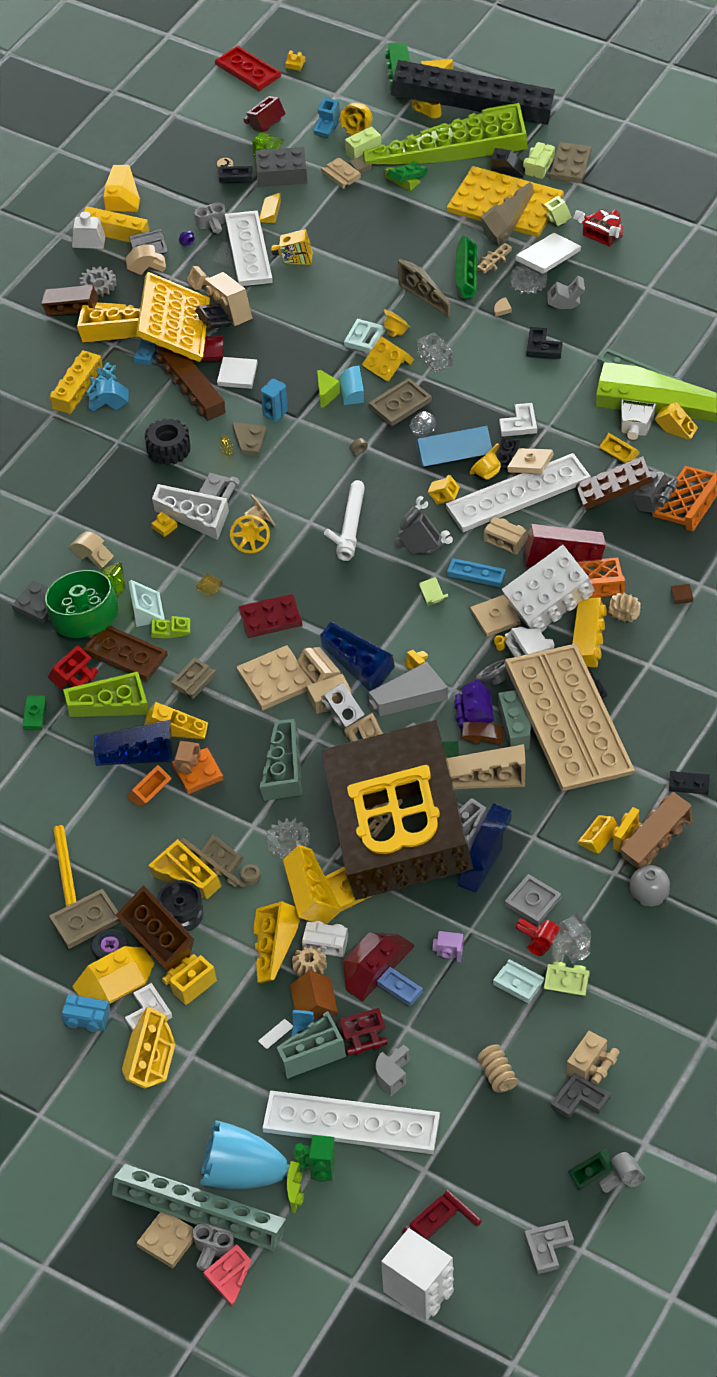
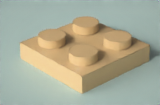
(167, 1239)

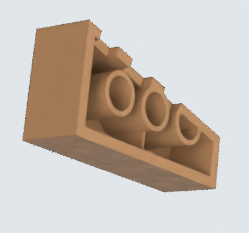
(657, 830)

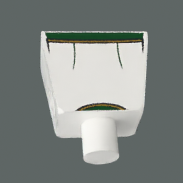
(636, 418)

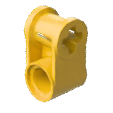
(430, 109)

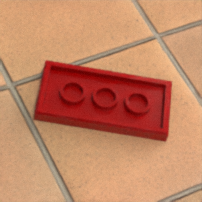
(248, 68)

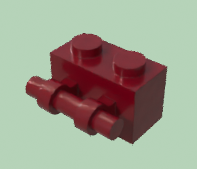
(265, 114)
(360, 1026)

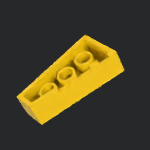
(107, 324)
(310, 887)

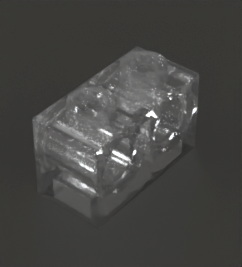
(435, 352)

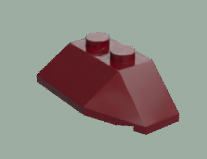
(371, 960)

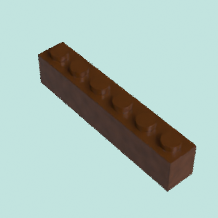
(191, 383)

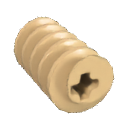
(497, 1069)

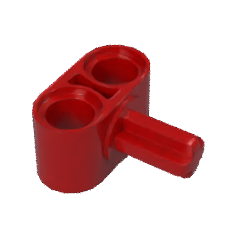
(541, 936)

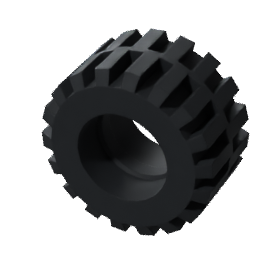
(167, 441)

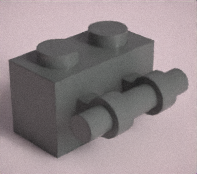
(655, 493)

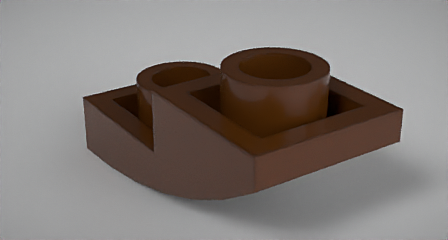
(477, 731)

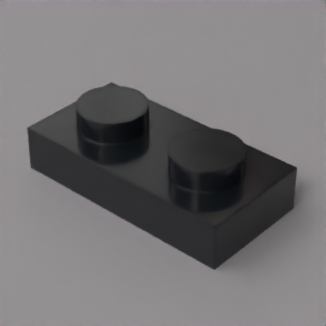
(235, 174)
(689, 782)

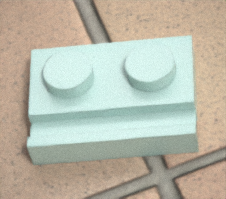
(518, 981)

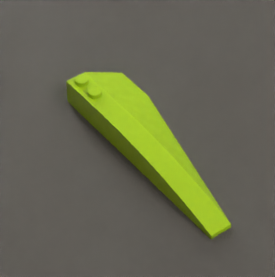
(460, 140)
(642, 385)

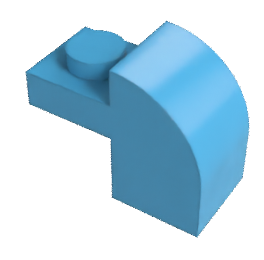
(328, 117)
(108, 393)

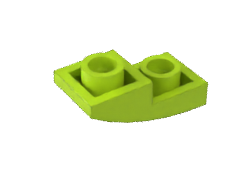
(170, 629)
(294, 1190)

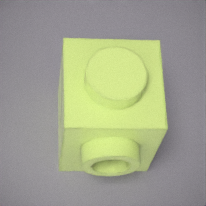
(557, 211)

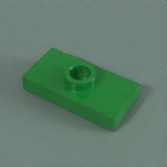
(34, 713)

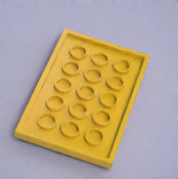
(487, 188)
(170, 317)

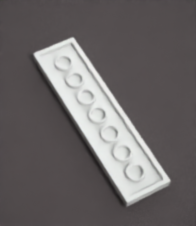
(516, 493)
(352, 1122)

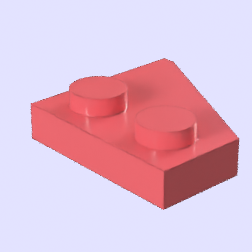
(229, 1273)

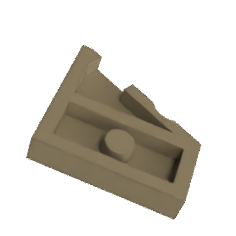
(250, 438)

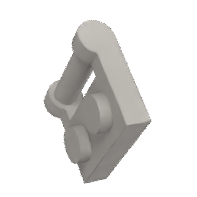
(215, 483)

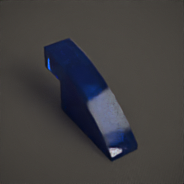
(486, 847)

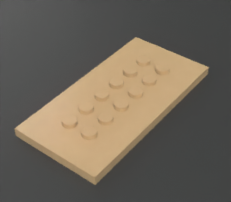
(569, 717)

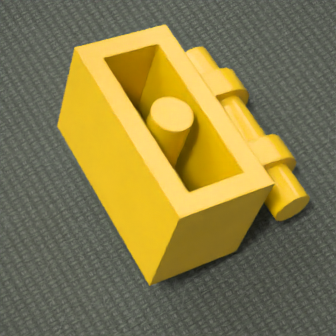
(190, 978)

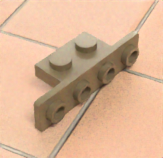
(220, 856)

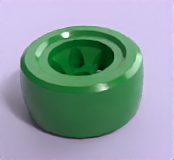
(81, 592)

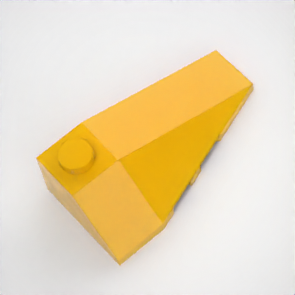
(121, 190)

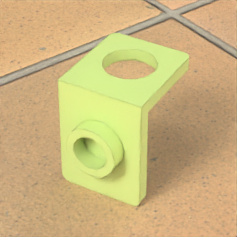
(432, 592)

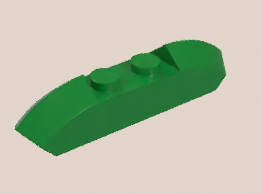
(466, 268)

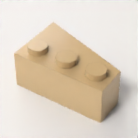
(230, 296)

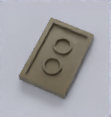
(570, 162)
(400, 402)
(85, 918)

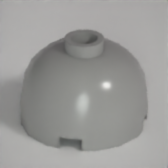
(649, 885)

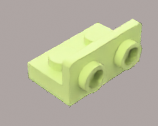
(566, 979)

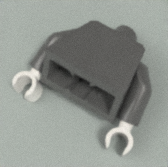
(419, 533)

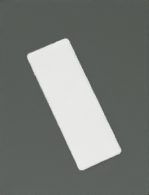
(275, 1034)

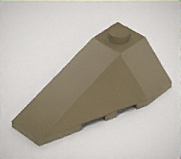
(501, 219)

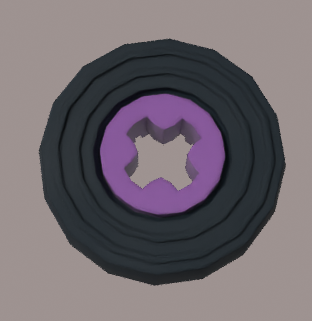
(109, 937)

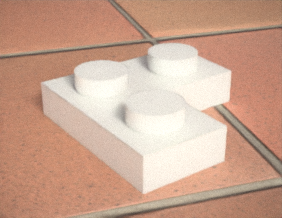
(521, 424)
(147, 997)

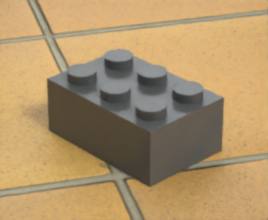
(281, 167)

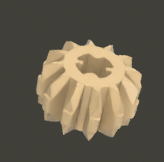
(624, 607)
(309, 960)

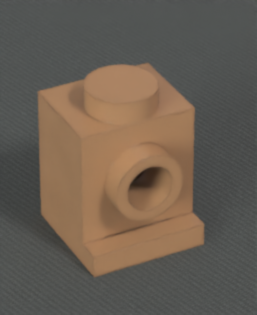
(187, 756)

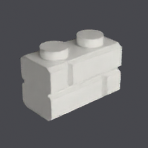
(328, 938)

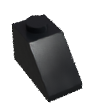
(507, 163)

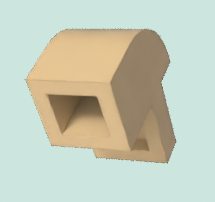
(143, 257)
(91, 546)

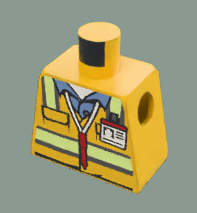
(294, 248)

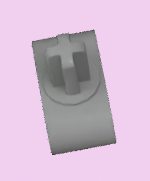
(210, 217)
(625, 1171)
(211, 1245)

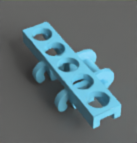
(108, 375)

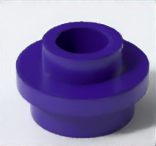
(186, 238)

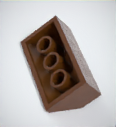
(156, 929)

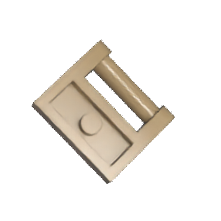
(367, 726)

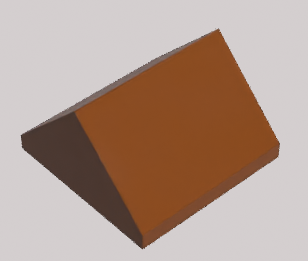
(314, 994)

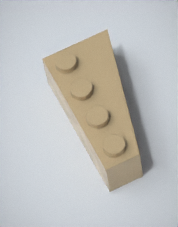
(489, 768)

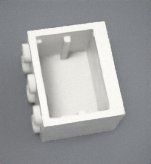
(418, 1274)

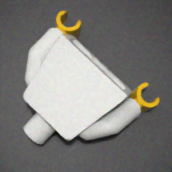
(523, 641)

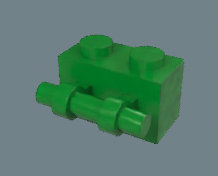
(319, 1157)

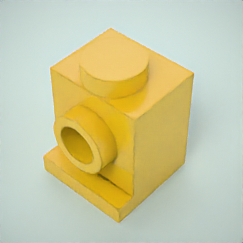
(444, 490)

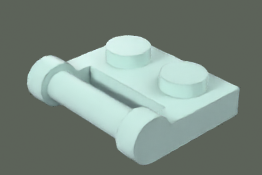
(359, 334)

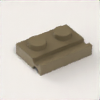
(193, 678)

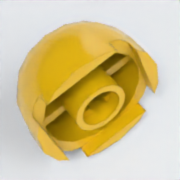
(355, 118)

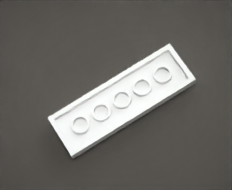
(248, 248)

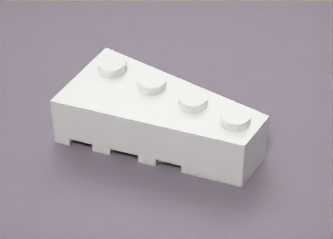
(192, 509)

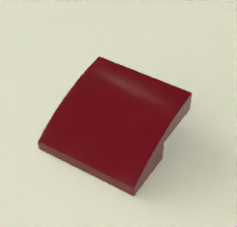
(213, 348)

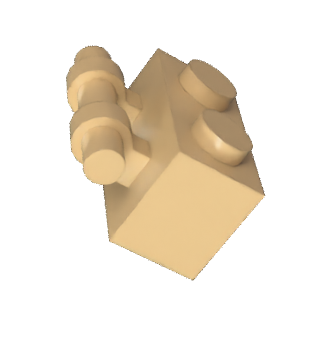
(589, 1055)

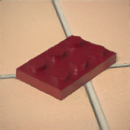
(270, 615)

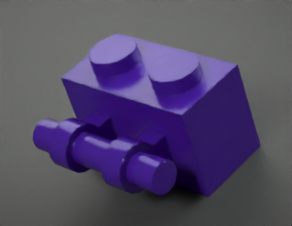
(474, 704)

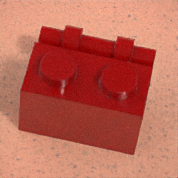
(70, 667)

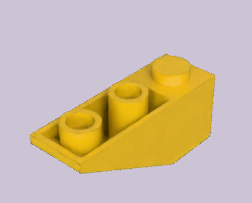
(181, 723)

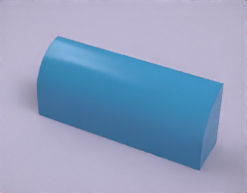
(453, 446)

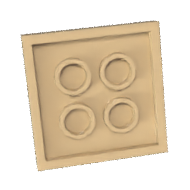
(274, 677)

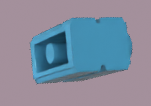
(274, 400)
(85, 1013)

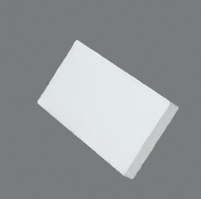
(548, 253)

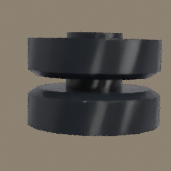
(183, 902)

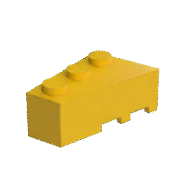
(181, 864)

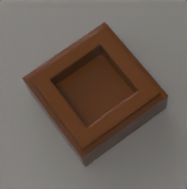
(682, 594)

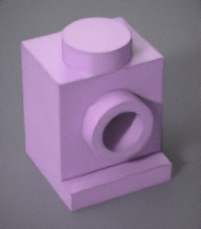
(449, 945)

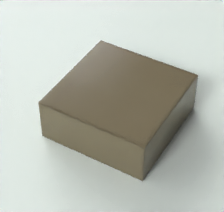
(360, 165)

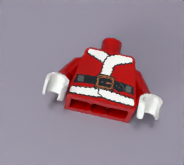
(601, 226)

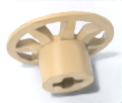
(259, 511)

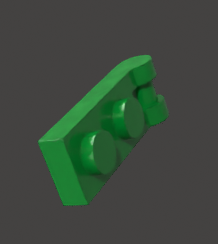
(407, 172)

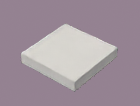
(237, 372)

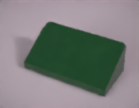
(591, 1169)

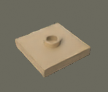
(530, 461)
(495, 616)

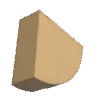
(502, 307)

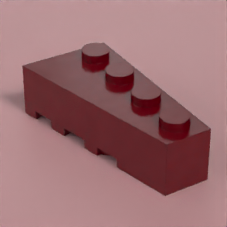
(581, 544)

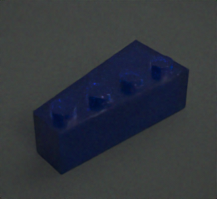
(359, 657)

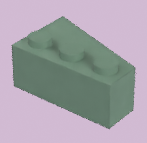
(514, 719)
(311, 1048)

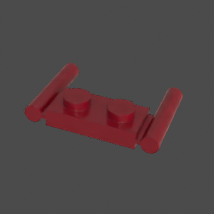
(439, 1214)

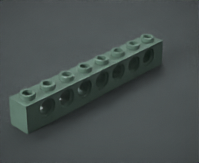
(198, 1206)

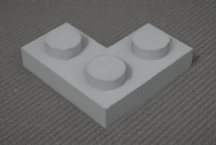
(543, 1242)

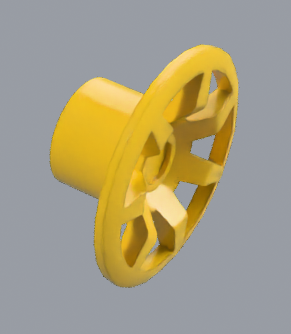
(249, 533)

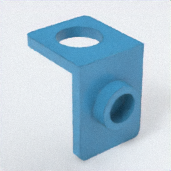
(301, 1020)

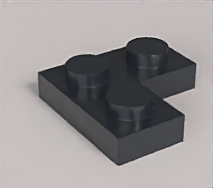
(540, 347)

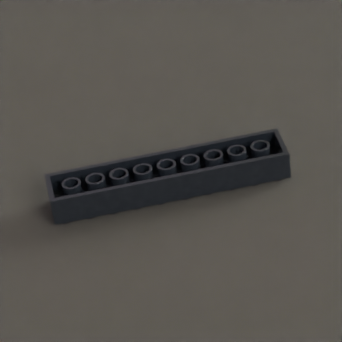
(470, 90)

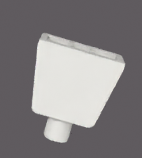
(88, 232)

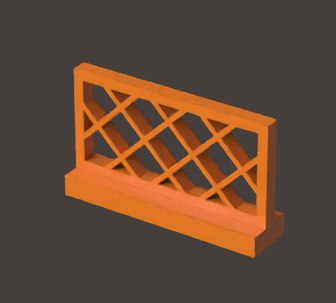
(701, 500)
(605, 585)

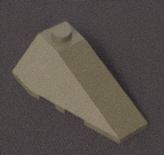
(419, 284)

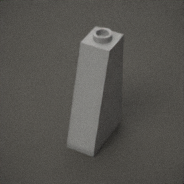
(408, 691)

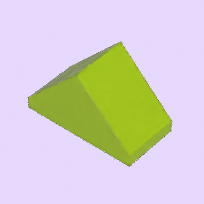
(328, 388)

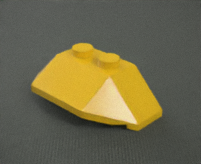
(115, 974)
(149, 1050)

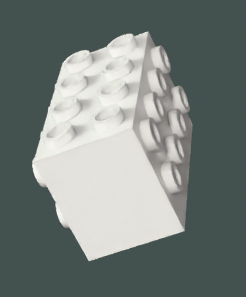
(548, 589)

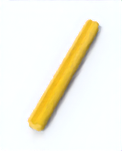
(64, 863)

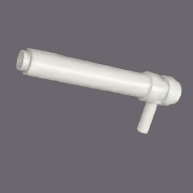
(347, 541)

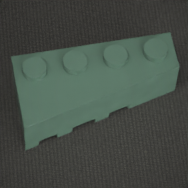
(283, 764)

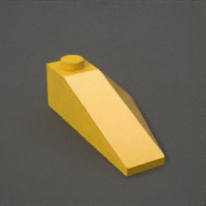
(275, 930)

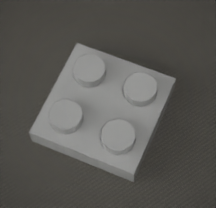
(533, 899)

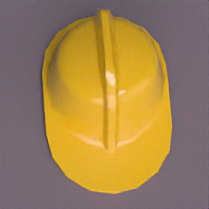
(394, 324)
(488, 465)

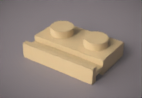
(341, 172)

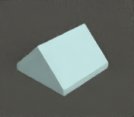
(145, 604)

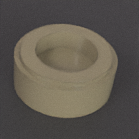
(358, 446)
(250, 874)

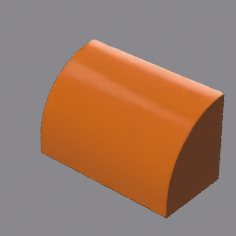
(149, 786)

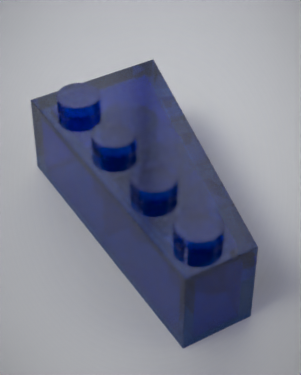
(135, 745)

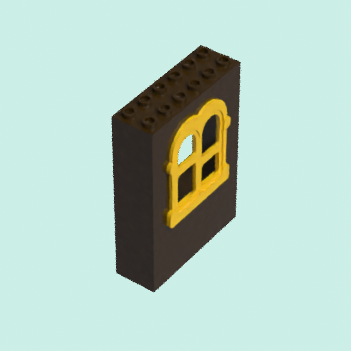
(382, 772)

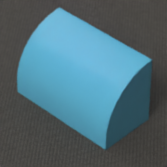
(351, 386)

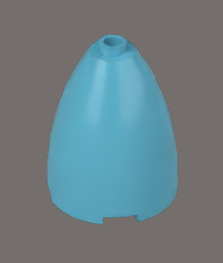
(240, 1160)

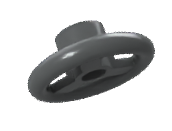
(493, 673)

